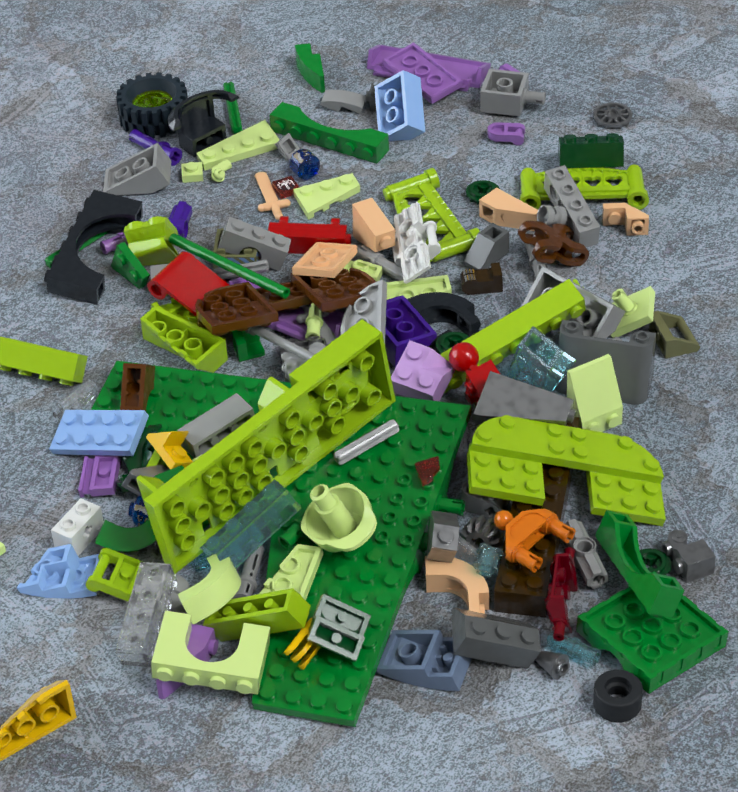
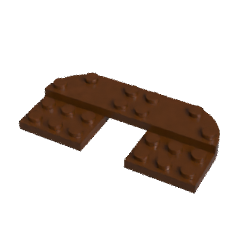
(244, 306)

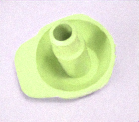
(339, 518)

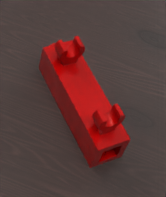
(305, 235)

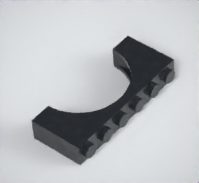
(100, 214)

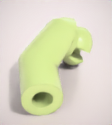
(219, 170)

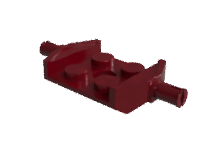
(562, 583)

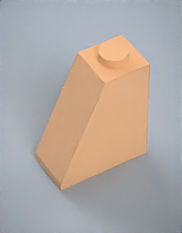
(372, 226)

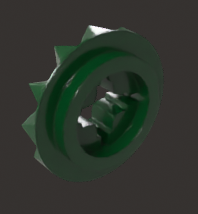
(477, 187)
(449, 339)
(657, 558)

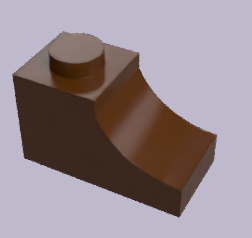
(136, 385)

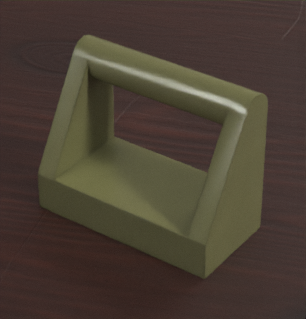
(670, 345)

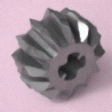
(482, 531)

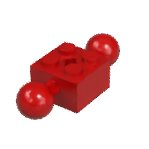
(464, 359)

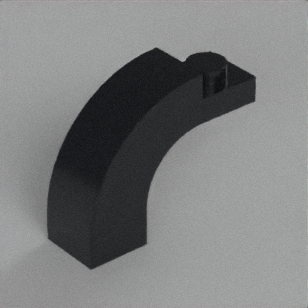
(447, 308)

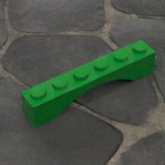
(362, 144)
(619, 539)

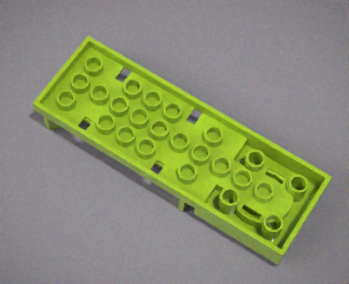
(293, 430)

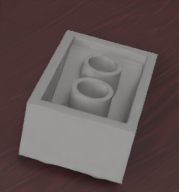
(140, 173)

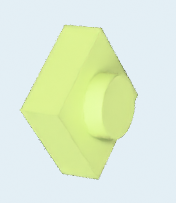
(192, 172)

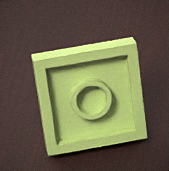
(638, 309)

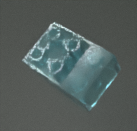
(540, 361)

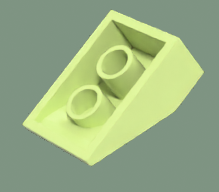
(595, 394)

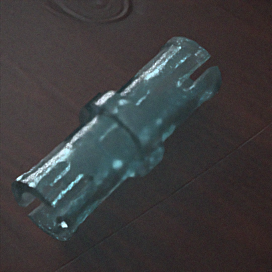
(575, 649)

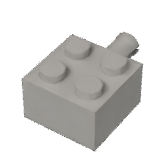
(507, 93)

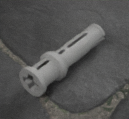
(249, 574)

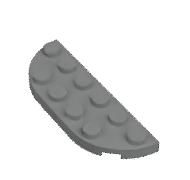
(369, 307)

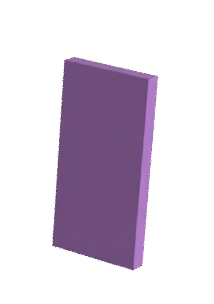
(435, 78)

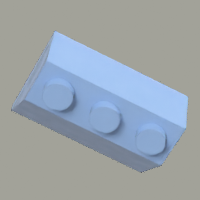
(400, 106)

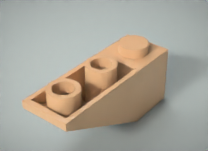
(505, 209)

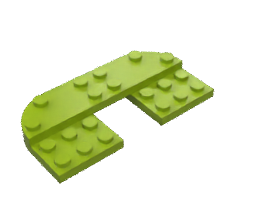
(620, 474)

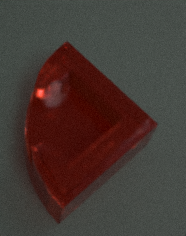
(427, 469)

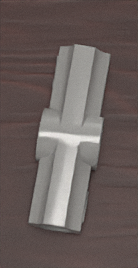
(586, 557)

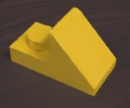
(169, 447)

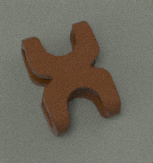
(553, 243)

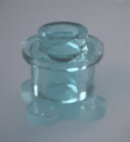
(487, 560)

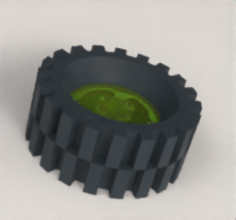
(148, 102)

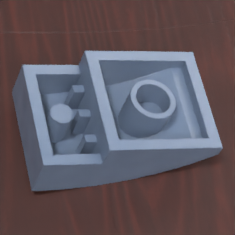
(423, 660)

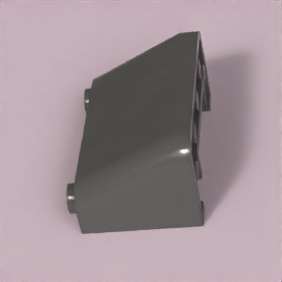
(631, 360)

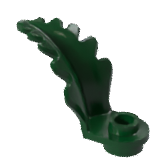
(141, 456)

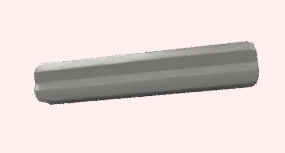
(257, 266)
(366, 442)

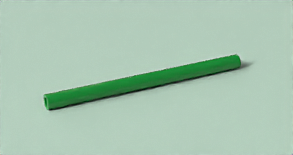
(229, 266)

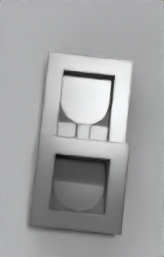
(340, 98)

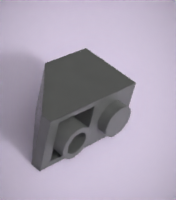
(488, 247)

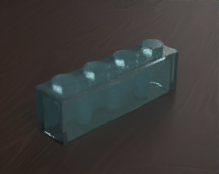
(253, 524)

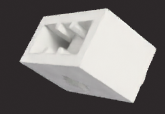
(78, 526)

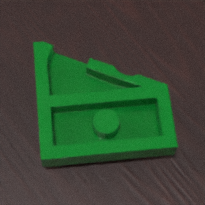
(129, 266)

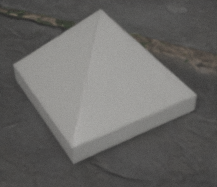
(287, 146)

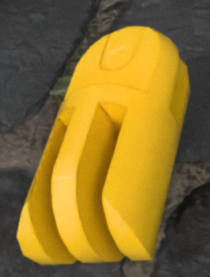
(302, 648)

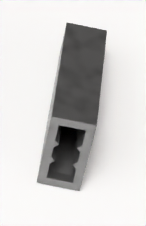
(518, 399)

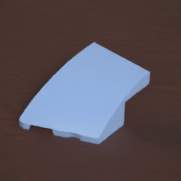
(60, 574)

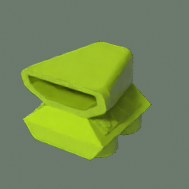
(151, 240)

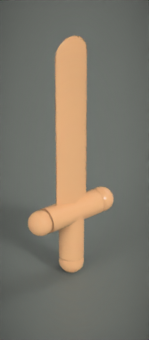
(272, 202)

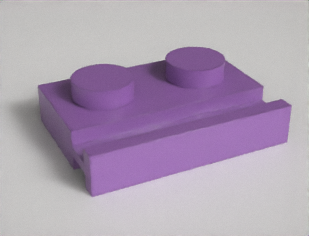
(99, 475)

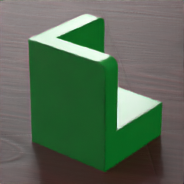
(247, 345)

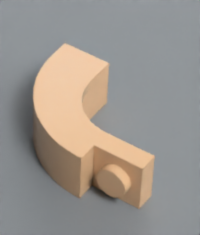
(460, 580)

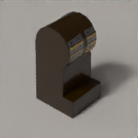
(482, 280)

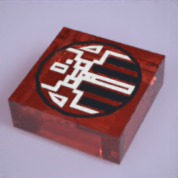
(285, 186)

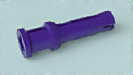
(146, 141)

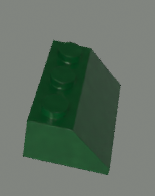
(591, 151)

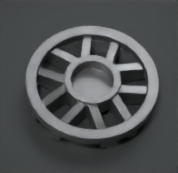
(612, 116)

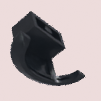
(197, 121)

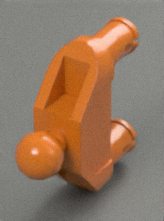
(527, 530)

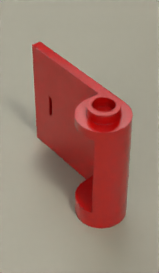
(185, 281)

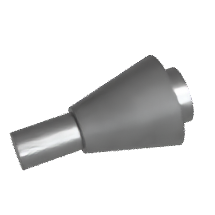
(554, 663)

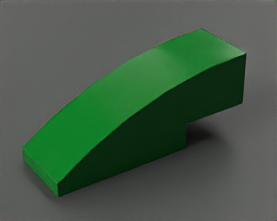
(310, 66)

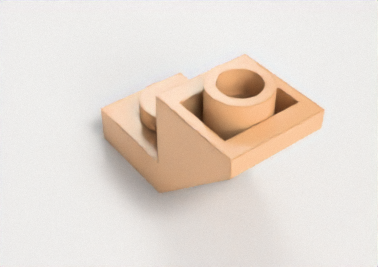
(635, 221)

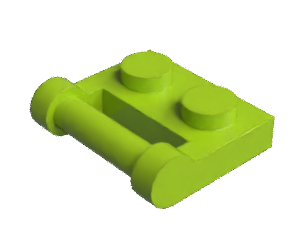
(122, 577)

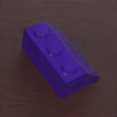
(403, 325)

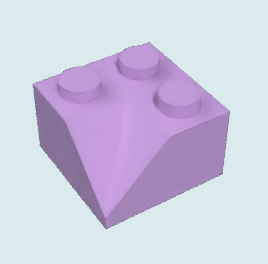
(421, 373)

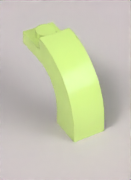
(212, 591)

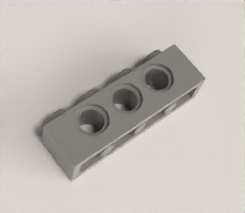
(564, 192)

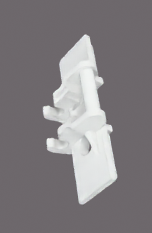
(410, 245)

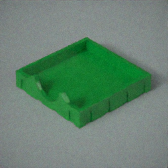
(648, 645)

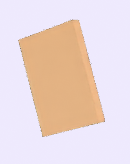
(325, 259)

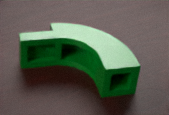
(124, 538)

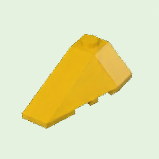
(37, 717)

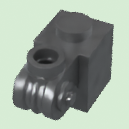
(691, 559)

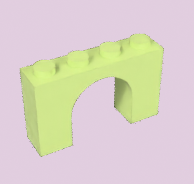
(237, 673)

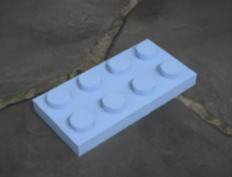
(99, 432)

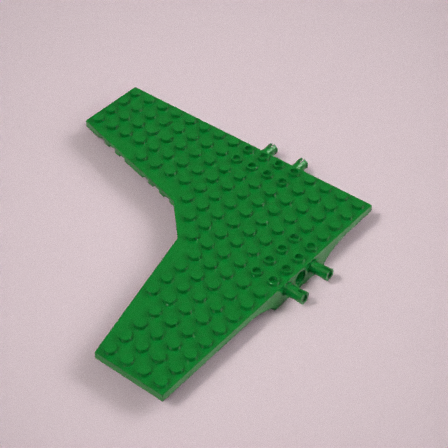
(365, 578)

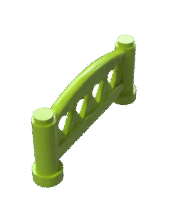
(424, 187)
(630, 187)

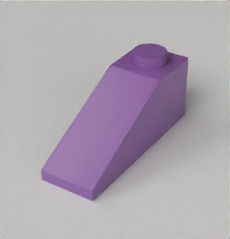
(201, 645)

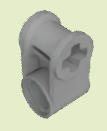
(481, 504)

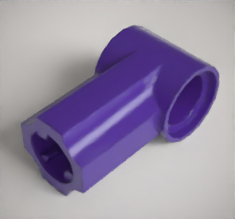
(180, 217)

